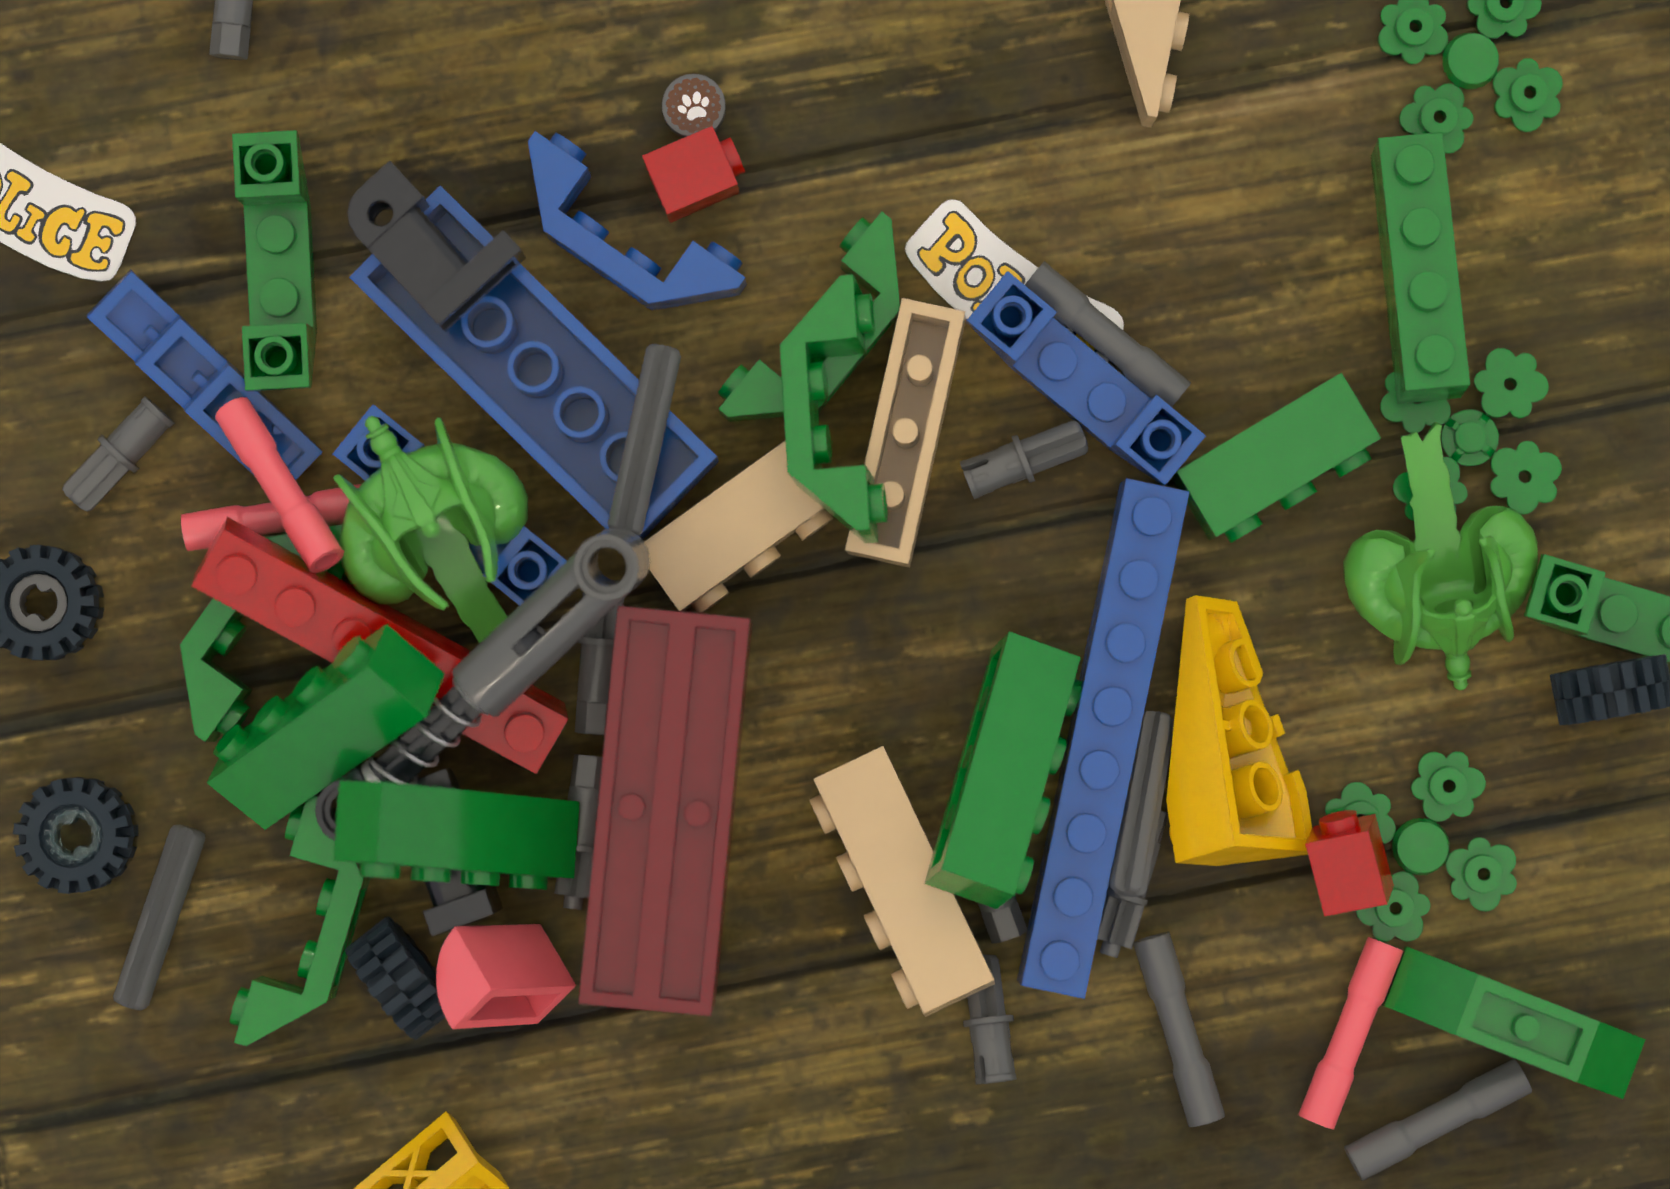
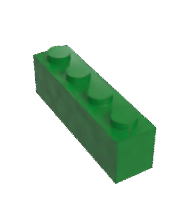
(1420, 268)
(325, 726)
(1004, 771)
(456, 831)

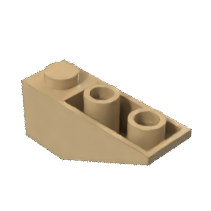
(1145, 37)

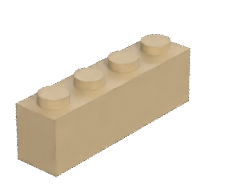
(910, 423)
(891, 861)

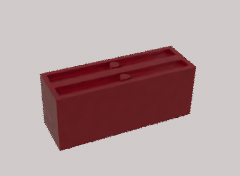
(665, 811)

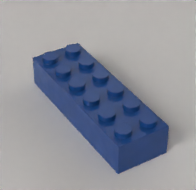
(541, 377)

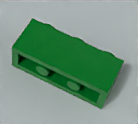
(1278, 459)

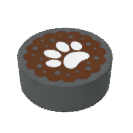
(693, 105)

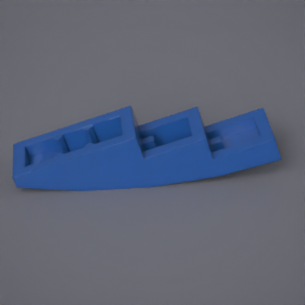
(190, 367)

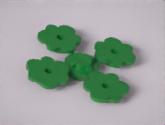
(1469, 63)
(1473, 437)
(1424, 847)

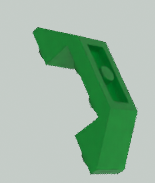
(278, 261)
(873, 263)
(829, 329)
(1599, 608)
(214, 693)
(276, 1003)
(1514, 1022)

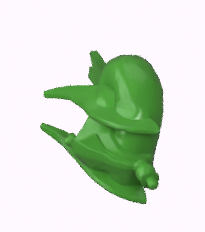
(425, 514)
(1446, 583)

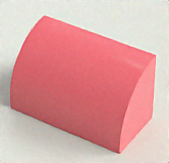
(499, 976)

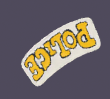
(61, 221)
(968, 260)

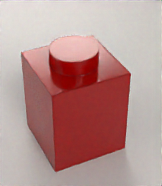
(694, 173)
(1349, 863)

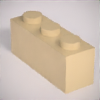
(732, 533)

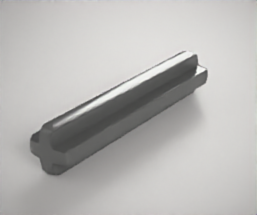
(644, 438)
(1142, 806)
(159, 917)

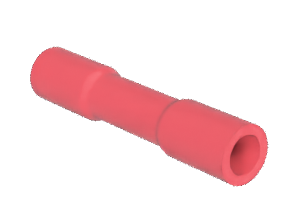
(298, 516)
(202, 526)
(1336, 1070)

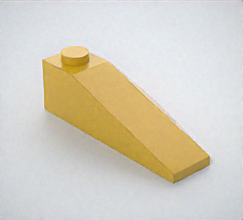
(1226, 770)

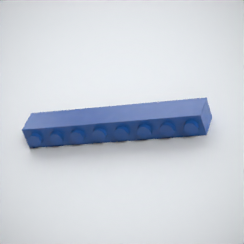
(1102, 738)

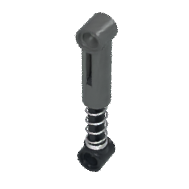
(504, 664)

